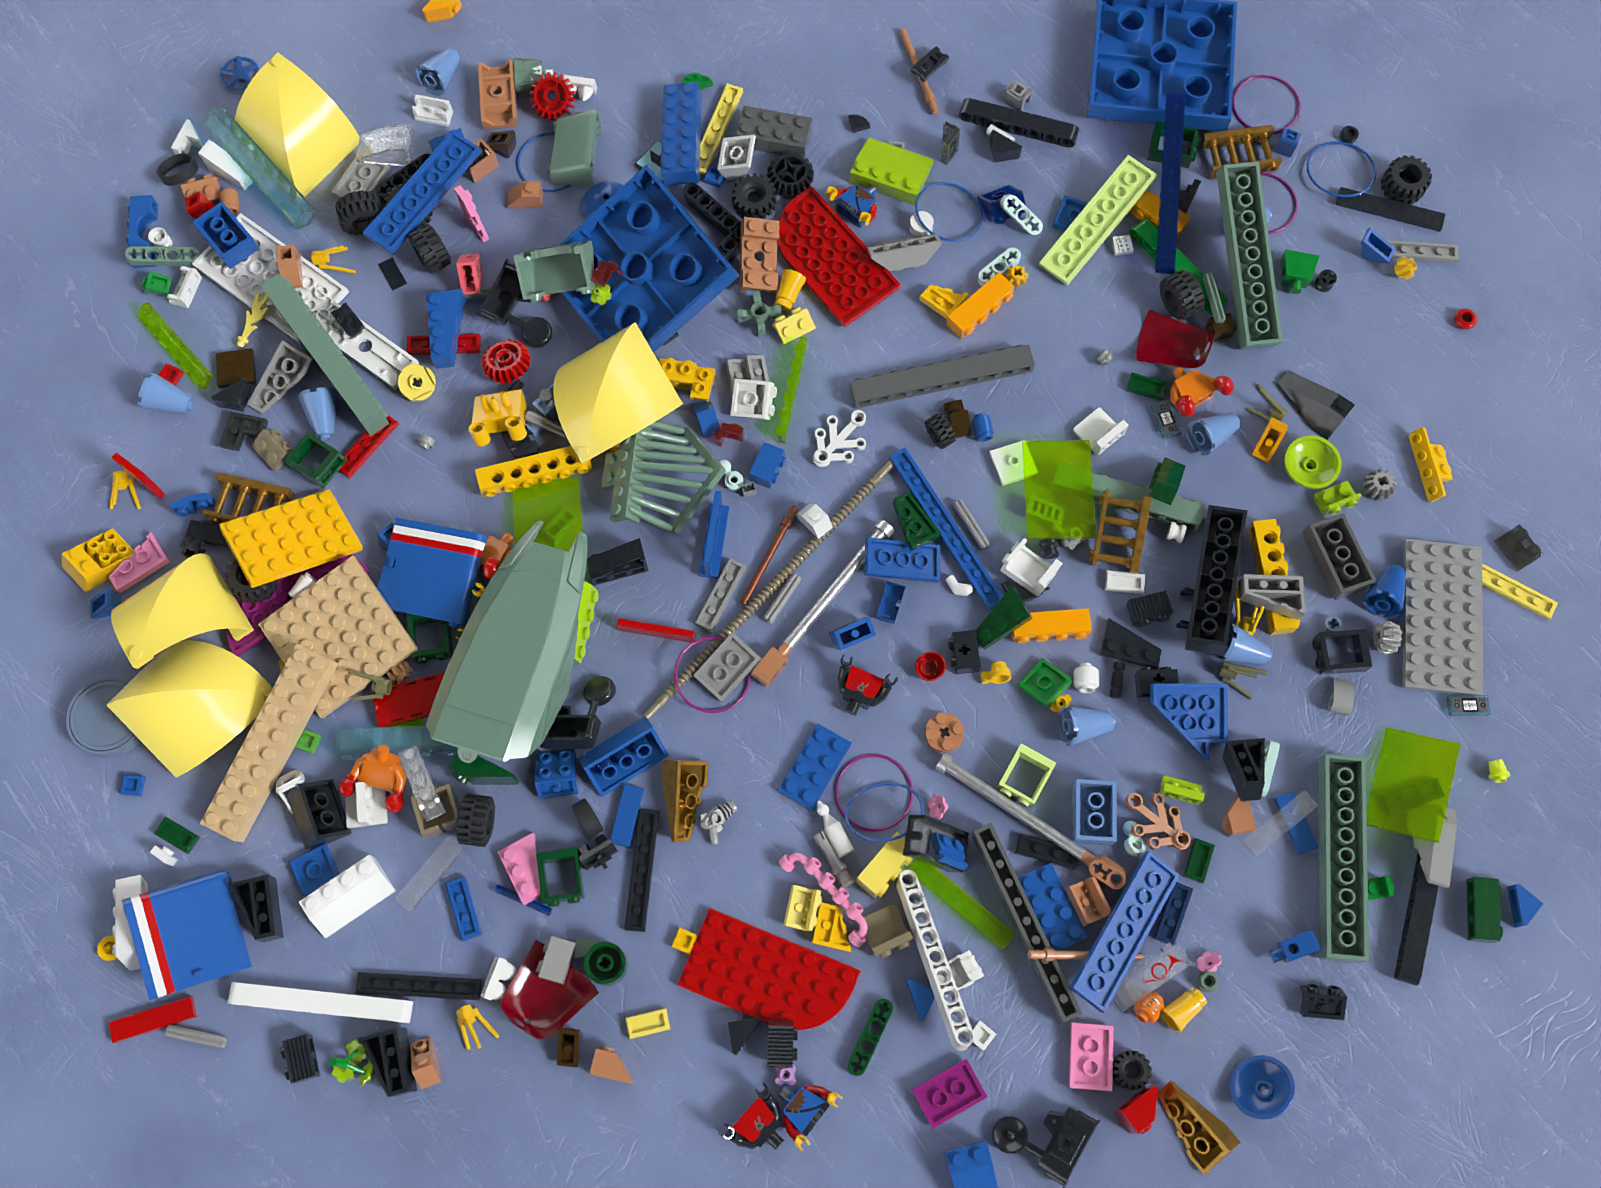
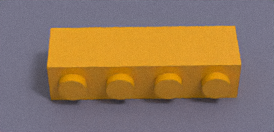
(1148, 208)
(980, 305)
(1054, 625)

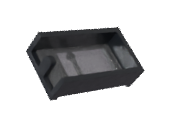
(919, 845)

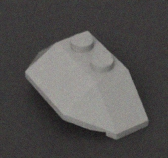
(905, 252)

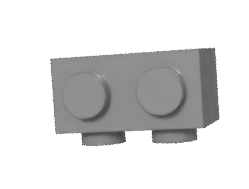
(556, 960)

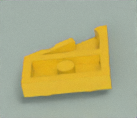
(942, 299)
(830, 928)

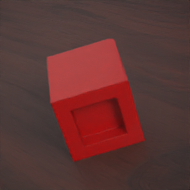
(198, 205)

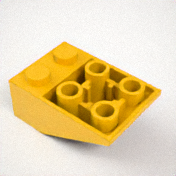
(96, 559)

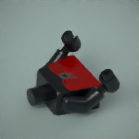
(862, 687)
(757, 1123)

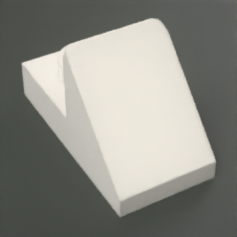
(186, 137)

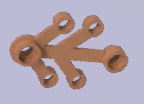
(1159, 822)

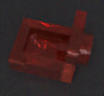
(603, 272)
(729, 431)

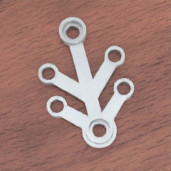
(839, 441)

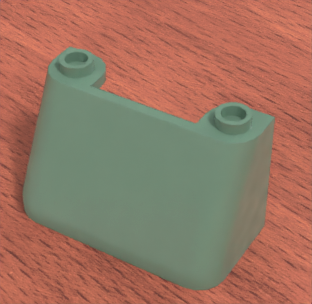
(574, 149)
(555, 269)

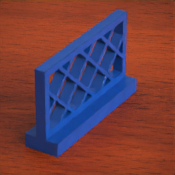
(714, 538)

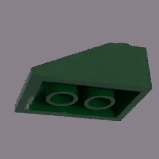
(481, 772)

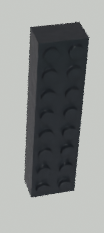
(1216, 580)

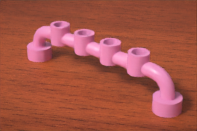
(840, 895)

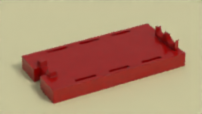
(407, 701)

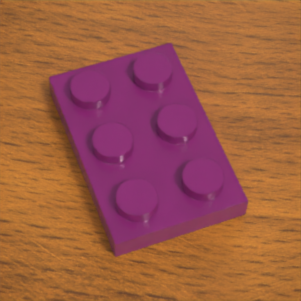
(949, 1093)

